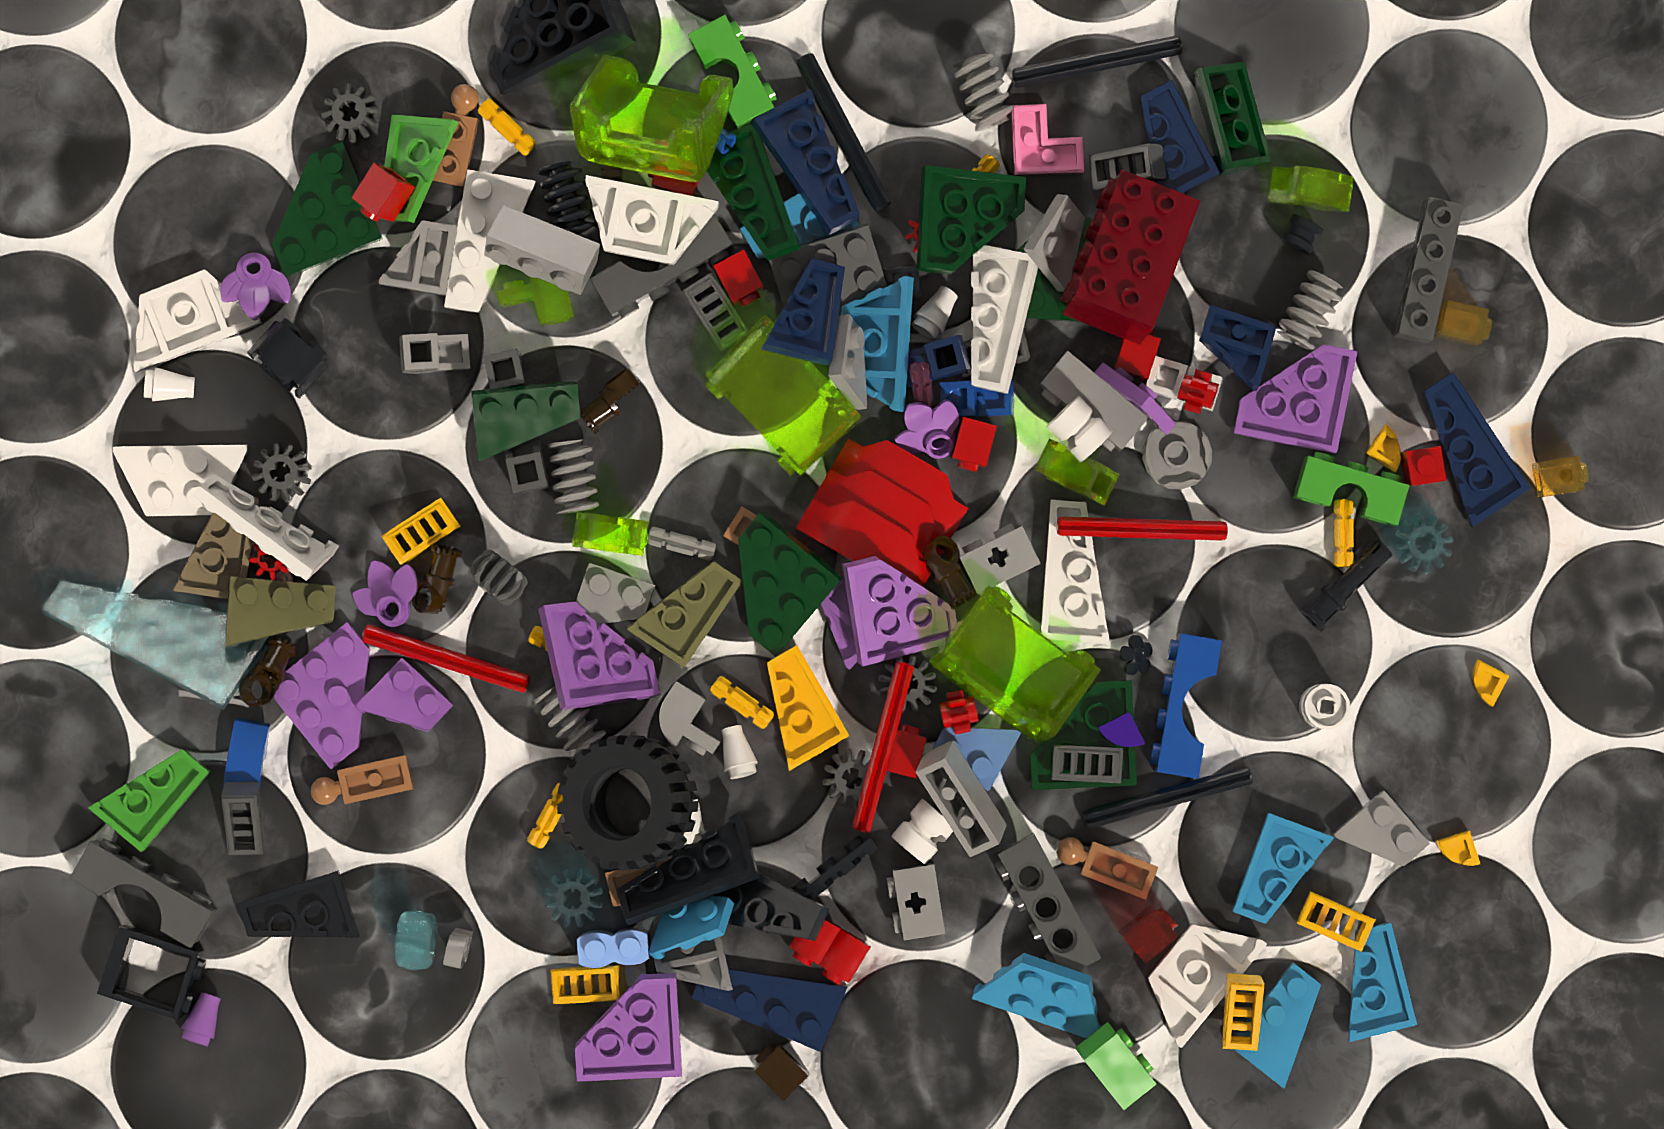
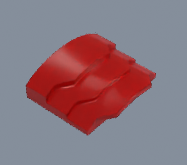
(884, 507)

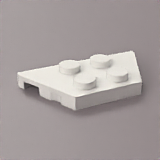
(647, 220)
(185, 318)
(170, 475)
(1194, 975)

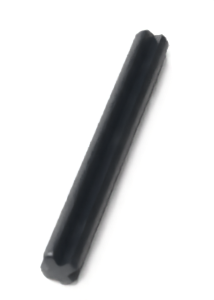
(1097, 61)
(843, 132)
(1167, 797)

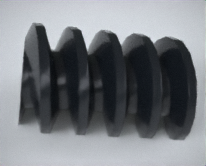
(565, 197)

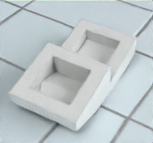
(1167, 378)

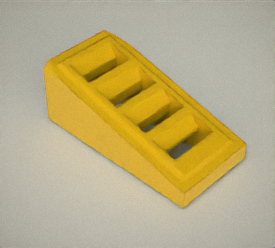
(402, 528)
(1363, 933)
(1242, 982)
(618, 983)

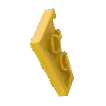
(803, 709)

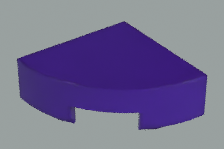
(1122, 731)

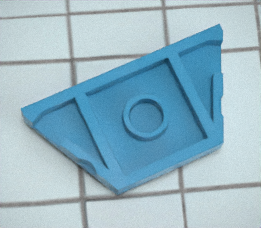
(886, 328)
(1043, 994)

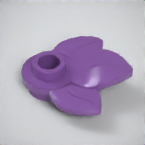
(257, 289)
(926, 425)
(385, 588)

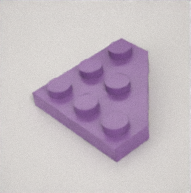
(1302, 403)
(892, 612)
(592, 660)
(323, 693)
(635, 1035)

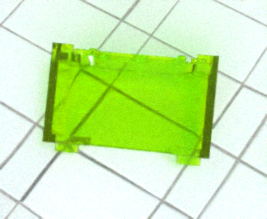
(647, 124)
(782, 399)
(1014, 667)

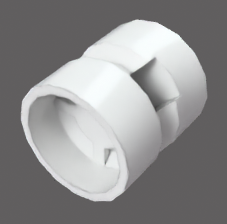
(1079, 429)
(1324, 706)
(923, 831)

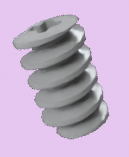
(983, 91)
(1310, 310)
(573, 476)
(572, 722)

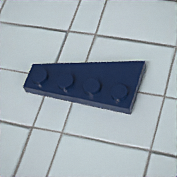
(802, 149)
(1475, 456)
(779, 1004)

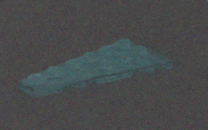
(162, 636)

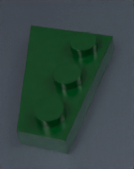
(521, 413)

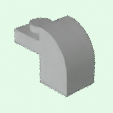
(434, 353)
(676, 719)

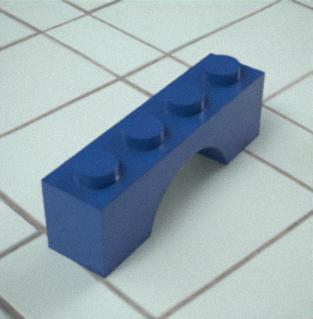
(1192, 661)

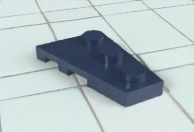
(1184, 150)
(810, 316)

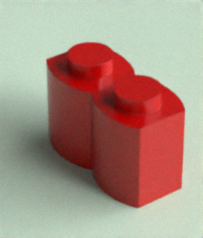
(834, 950)

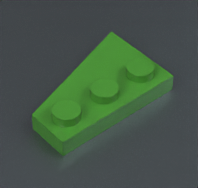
(415, 153)
(151, 800)

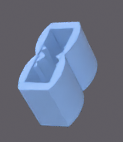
(603, 947)

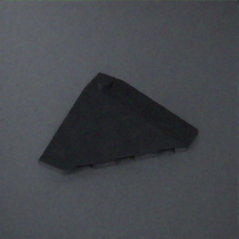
(558, 38)

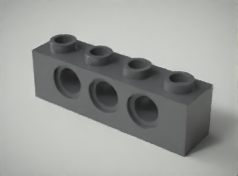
(1428, 270)
(1028, 852)

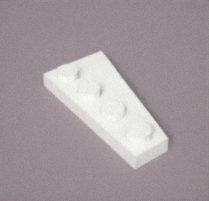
(482, 200)
(1001, 300)
(265, 527)
(1072, 590)

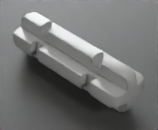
(681, 543)

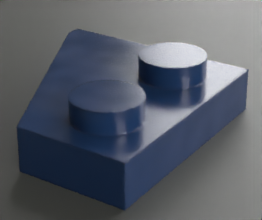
(1238, 343)

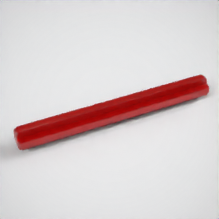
(1142, 528)
(445, 658)
(882, 747)

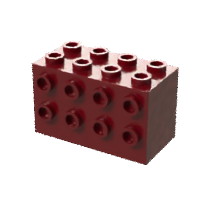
(1129, 256)

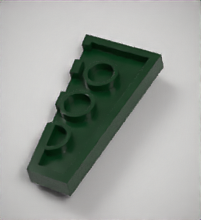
(753, 193)

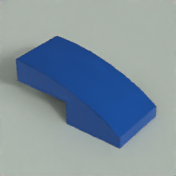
(977, 401)
(246, 751)

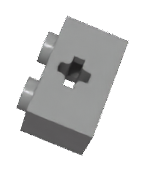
(1018, 560)
(923, 881)

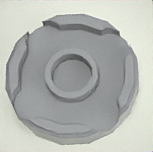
(1178, 457)

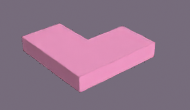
(1036, 152)

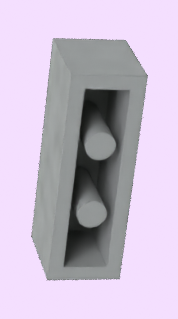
(541, 250)
(1074, 379)
(961, 798)

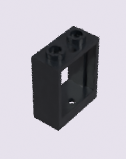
(117, 962)

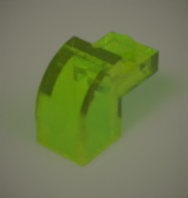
(1311, 187)
(551, 302)
(1084, 478)
(610, 534)

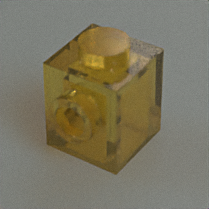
(1463, 323)
(1560, 476)

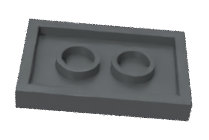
(847, 248)

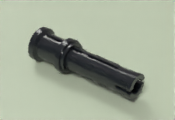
(1335, 596)

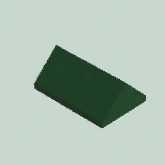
(1231, 117)

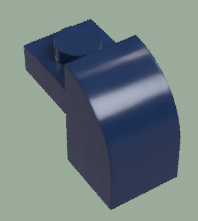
(944, 357)

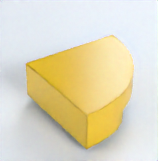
(1385, 449)
(1488, 682)
(1459, 848)

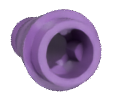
(201, 1021)

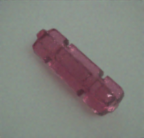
(922, 383)

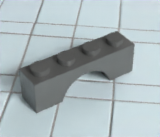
(625, 287)
(526, 460)
(182, 913)

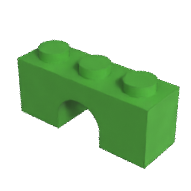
(720, 43)
(1381, 495)

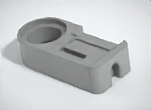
(457, 948)

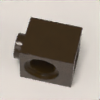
(780, 1070)

